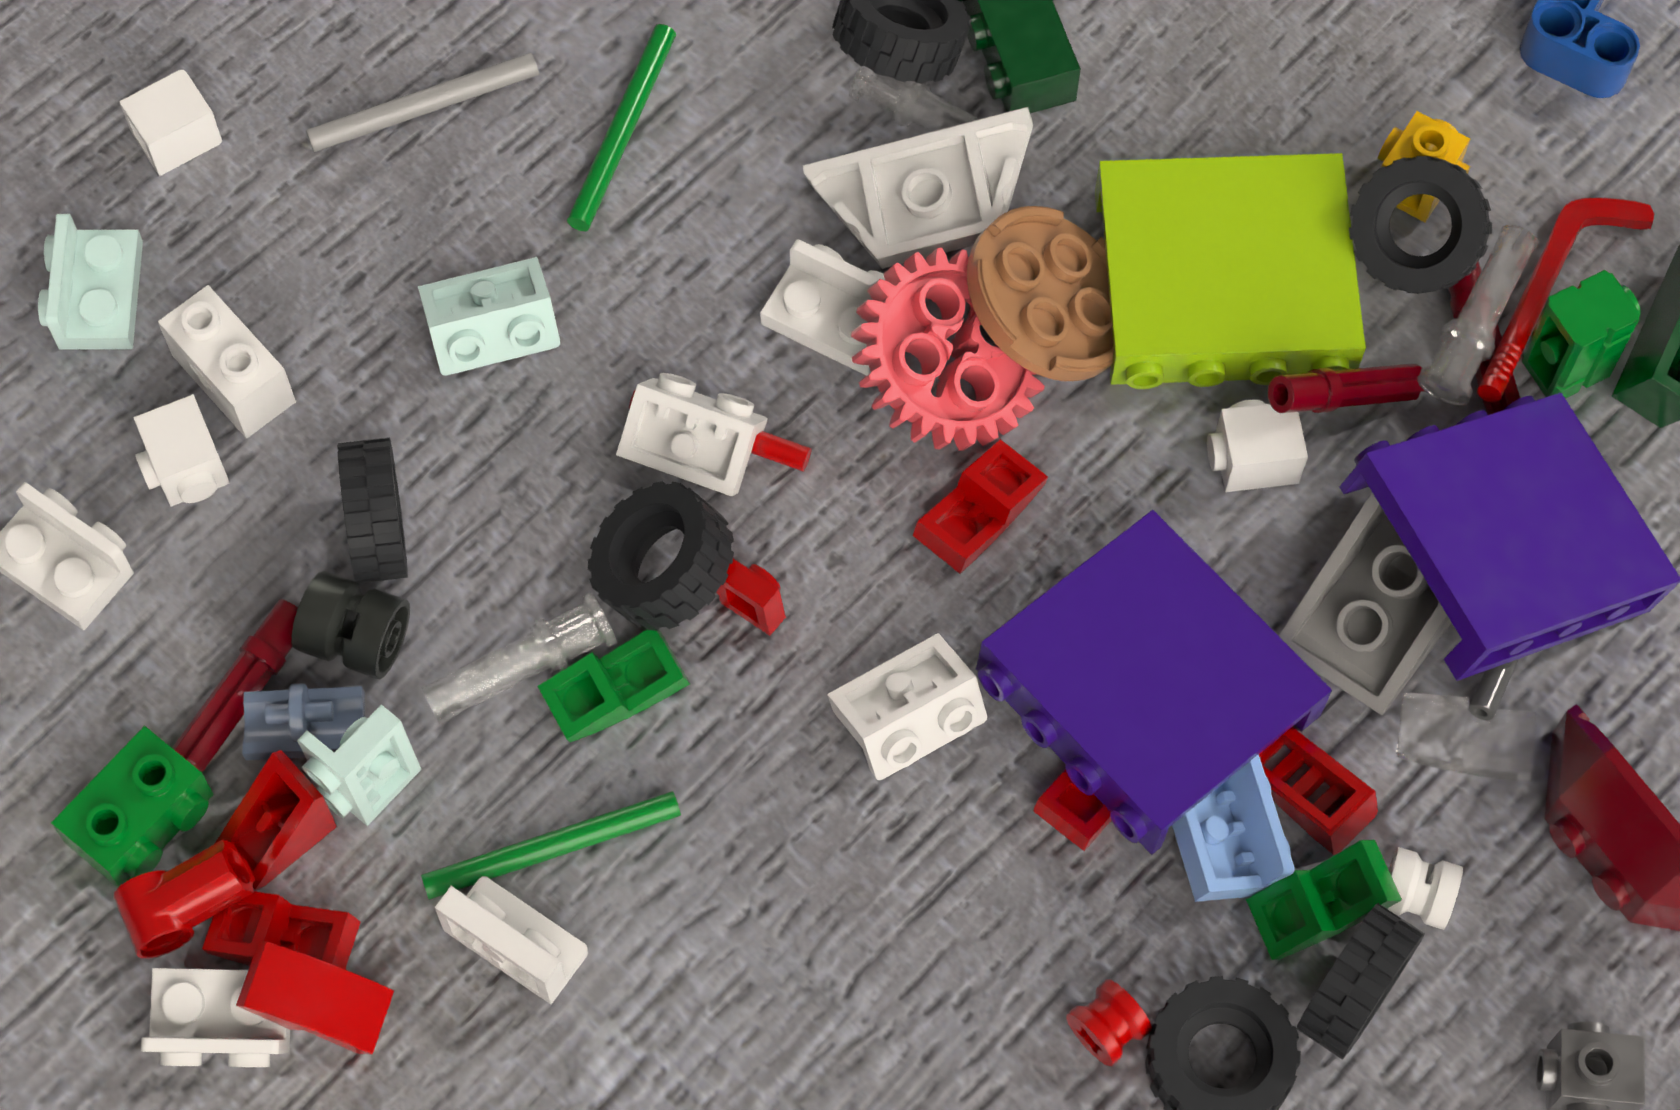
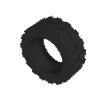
(915, 52)
(1372, 224)
(372, 510)
(689, 579)
(1359, 980)
(1230, 1004)

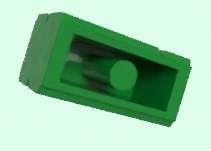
(1581, 335)

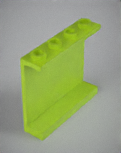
(1229, 268)

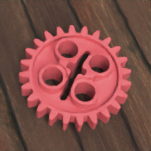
(903, 324)

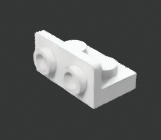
(820, 302)
(690, 433)
(61, 557)
(910, 705)
(512, 937)
(199, 1014)

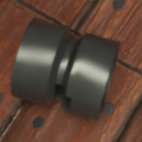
(331, 624)

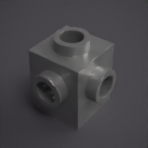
(1592, 1069)

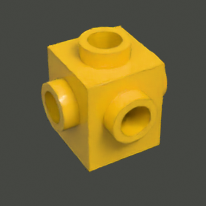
(1424, 138)

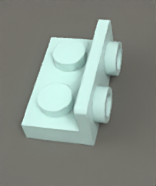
(91, 286)
(489, 316)
(367, 767)

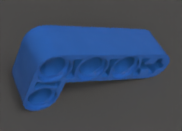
(1580, 45)

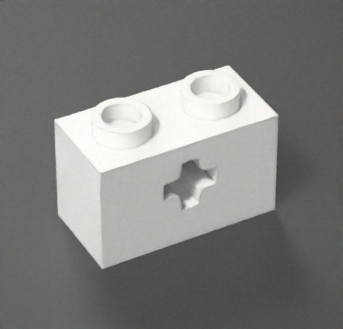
(227, 361)

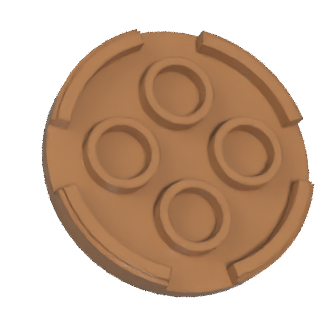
(1043, 293)

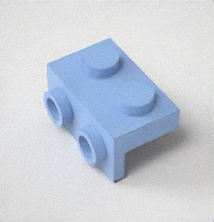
(1234, 839)

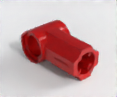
(166, 905)

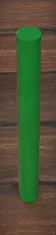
(621, 128)
(552, 844)

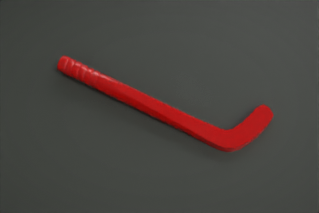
(1569, 223)

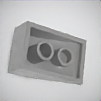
(1367, 614)

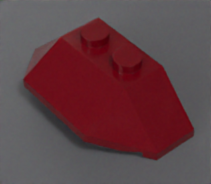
(1613, 824)

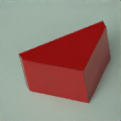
(278, 819)

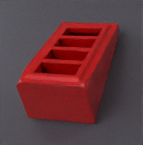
(1348, 820)

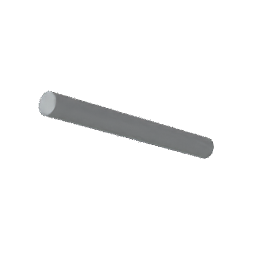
(422, 102)

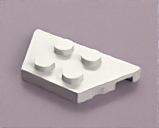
(927, 187)

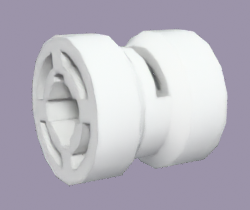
(1425, 887)

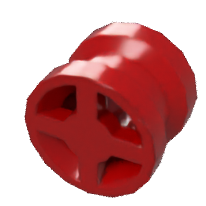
(1109, 1022)

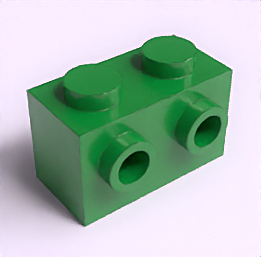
(134, 808)

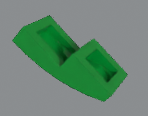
(615, 687)
(1323, 900)

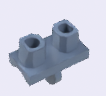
(282, 716)

